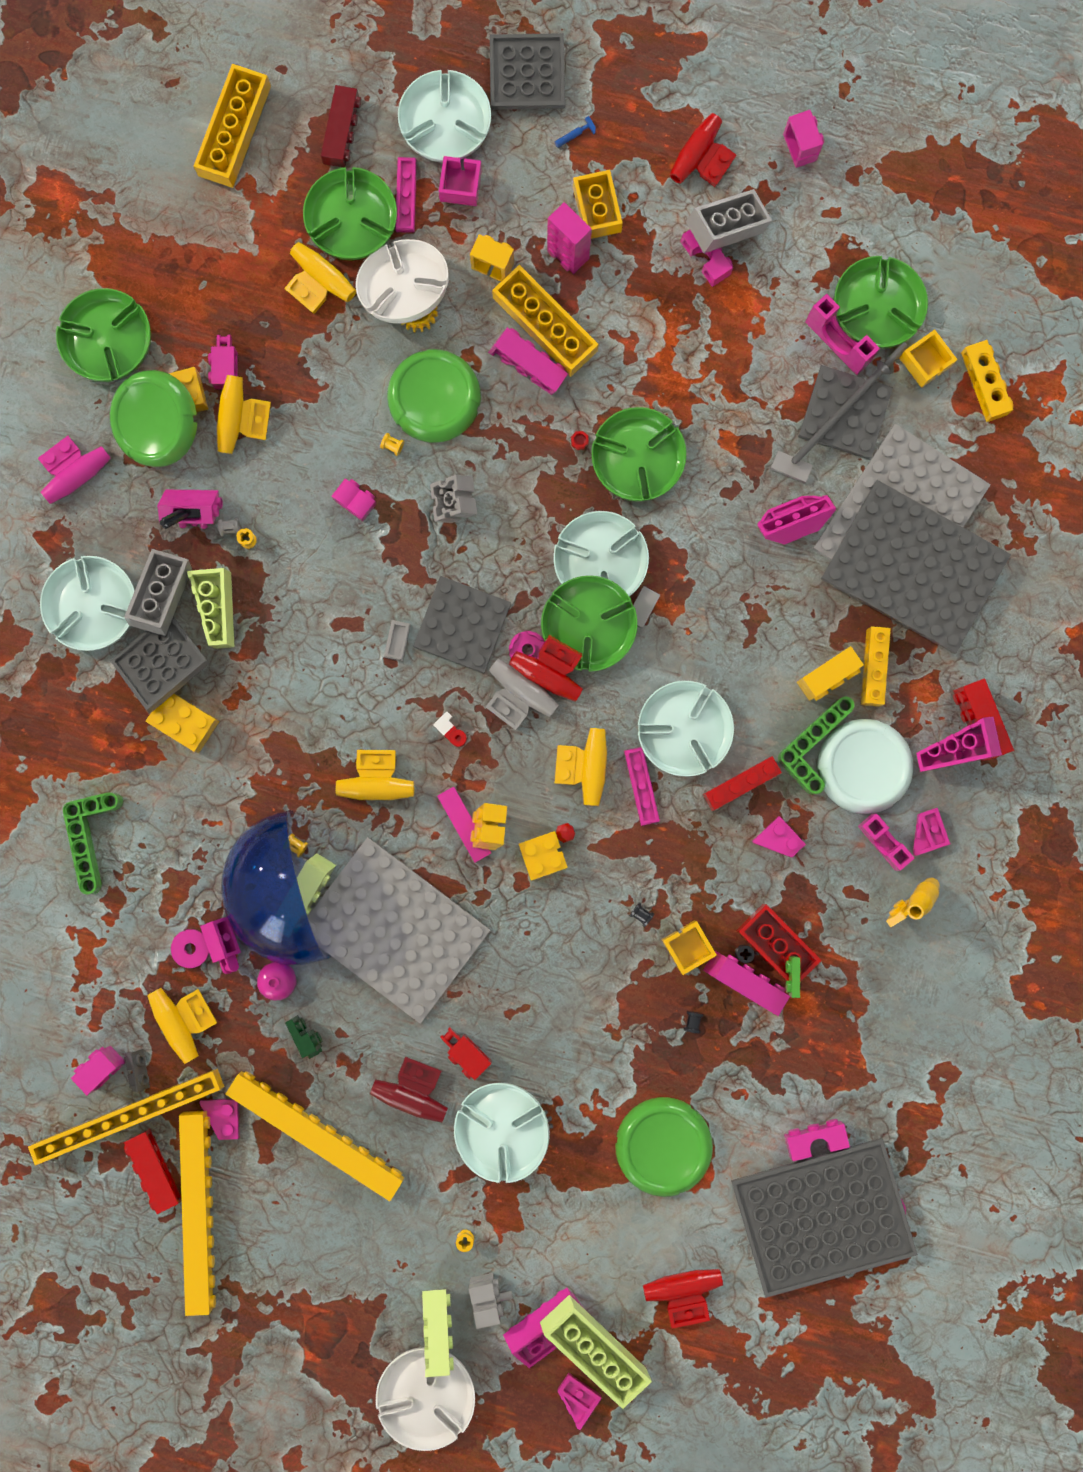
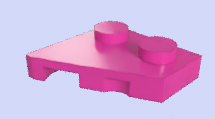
(929, 832)
(779, 838)
(223, 1117)
(578, 1398)

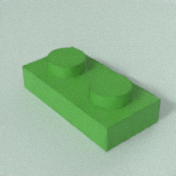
(793, 969)

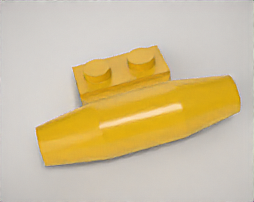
(317, 279)
(240, 416)
(584, 766)
(375, 778)
(918, 904)
(181, 1020)

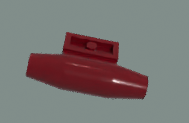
(412, 1092)

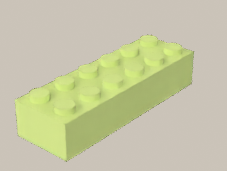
(595, 1351)

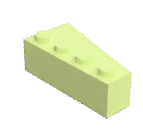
(215, 605)
(312, 878)
(436, 1333)

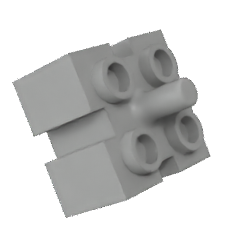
(453, 499)
(487, 1300)

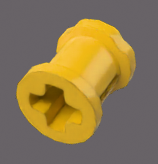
(392, 444)
(248, 533)
(297, 846)
(459, 1242)

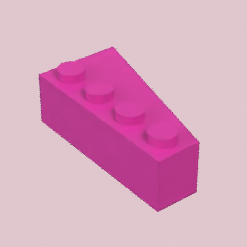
(528, 360)
(968, 745)
(746, 983)

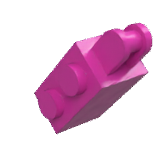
(222, 361)
(222, 944)

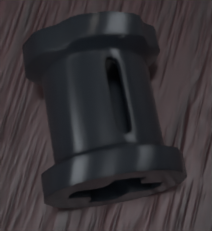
(641, 914)
(748, 958)
(693, 1022)

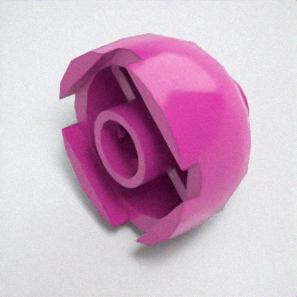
(276, 981)

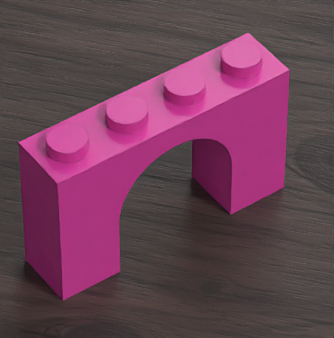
(824, 323)

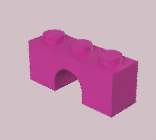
(717, 268)
(878, 834)
(799, 1141)

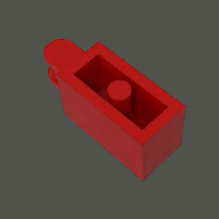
(466, 1054)

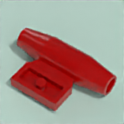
(701, 153)
(550, 669)
(684, 1295)

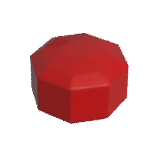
(579, 440)
(565, 832)

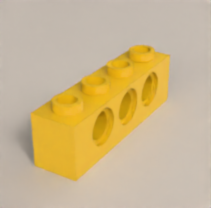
(984, 391)
(875, 666)

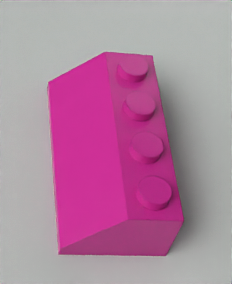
(527, 1337)

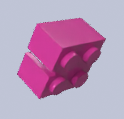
(803, 138)
(460, 185)
(96, 1071)

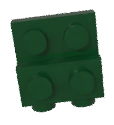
(306, 1042)

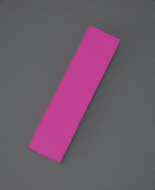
(406, 194)
(641, 786)
(462, 821)

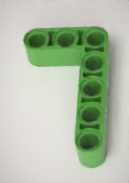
(811, 741)
(85, 837)

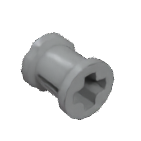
(228, 527)

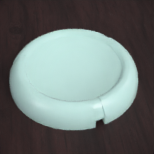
(444, 115)
(603, 547)
(87, 603)
(685, 728)
(865, 766)
(501, 1132)

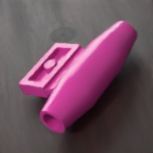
(70, 468)

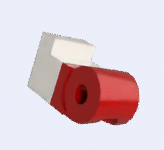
(456, 737)

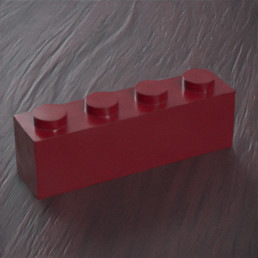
(340, 126)

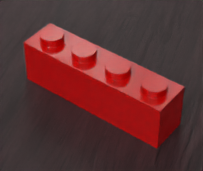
(742, 783)
(153, 1171)

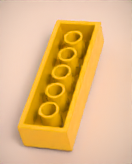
(232, 125)
(545, 320)

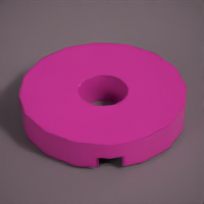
(526, 638)
(179, 952)

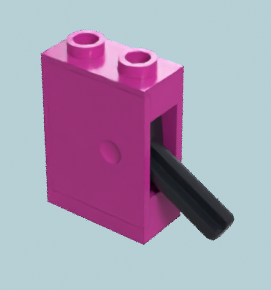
(189, 507)

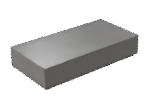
(784, 465)
(644, 605)
(397, 640)

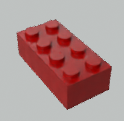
(977, 703)
(777, 942)

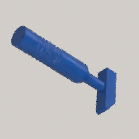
(576, 132)

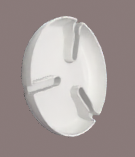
(402, 281)
(421, 1409)

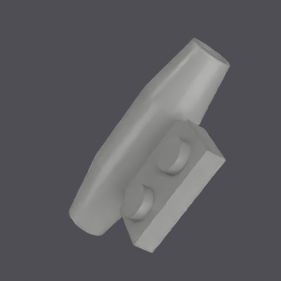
(517, 696)

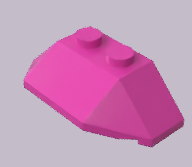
(796, 518)

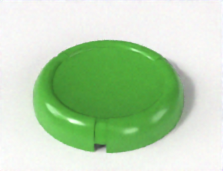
(350, 213)
(881, 301)
(103, 335)
(434, 395)
(153, 418)
(638, 454)
(593, 619)
(664, 1147)

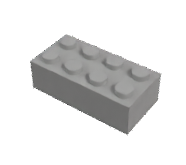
(728, 220)
(158, 592)

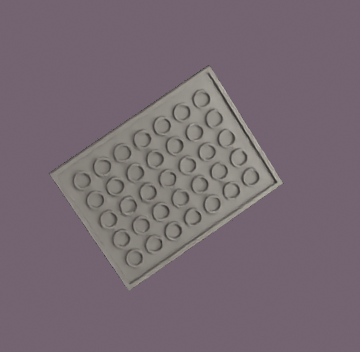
(914, 471)
(395, 930)

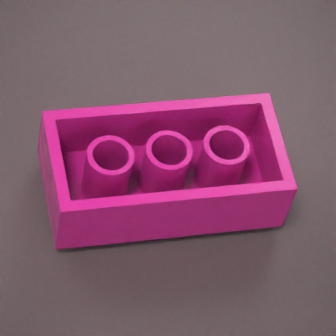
(568, 238)

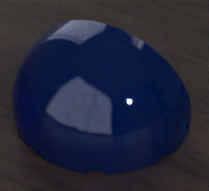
(265, 897)

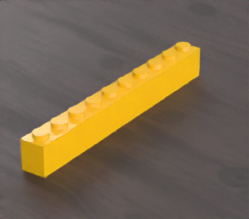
(126, 1116)
(315, 1135)
(196, 1213)

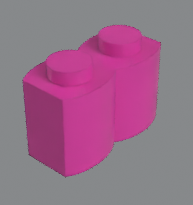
(354, 499)

